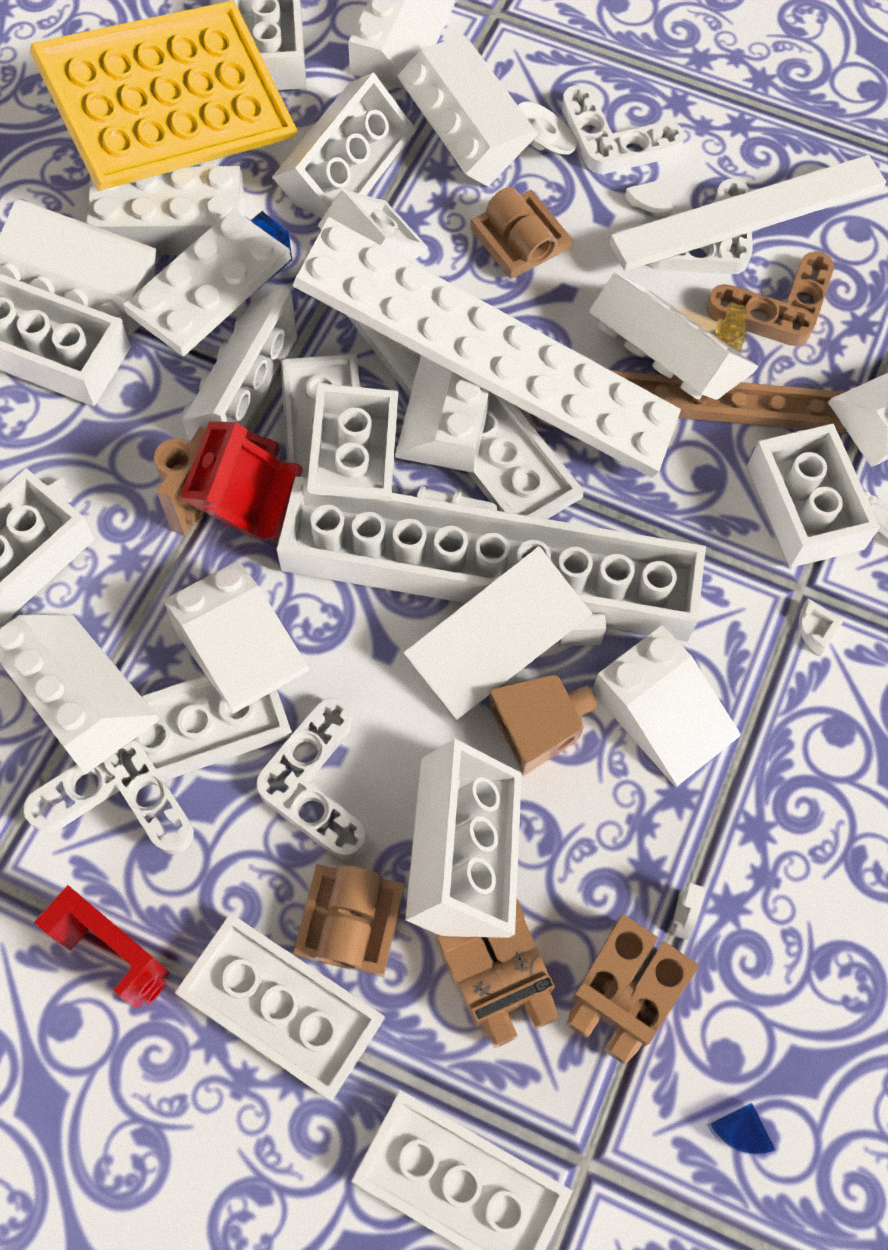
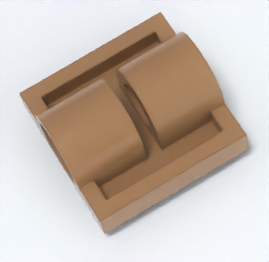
(519, 231)
(173, 463)
(349, 919)

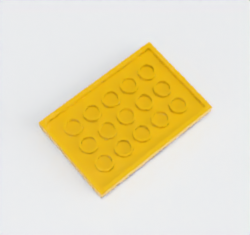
(163, 93)

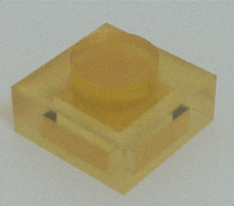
(732, 327)

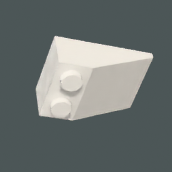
(353, 442)
(235, 636)
(666, 705)

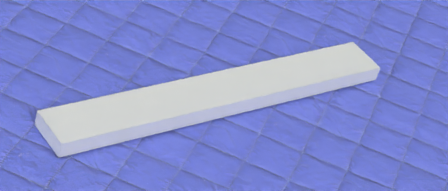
(746, 212)

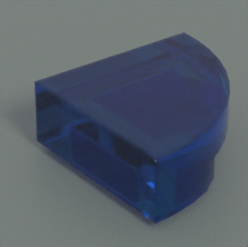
(742, 1131)

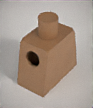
(539, 718)

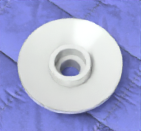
(551, 130)

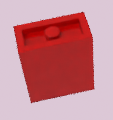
(240, 482)
(73, 916)

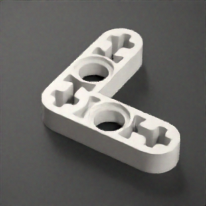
(658, 140)
(718, 256)
(111, 781)
(301, 791)

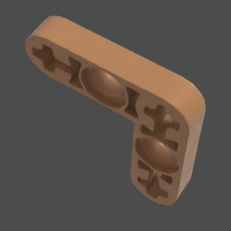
(791, 312)

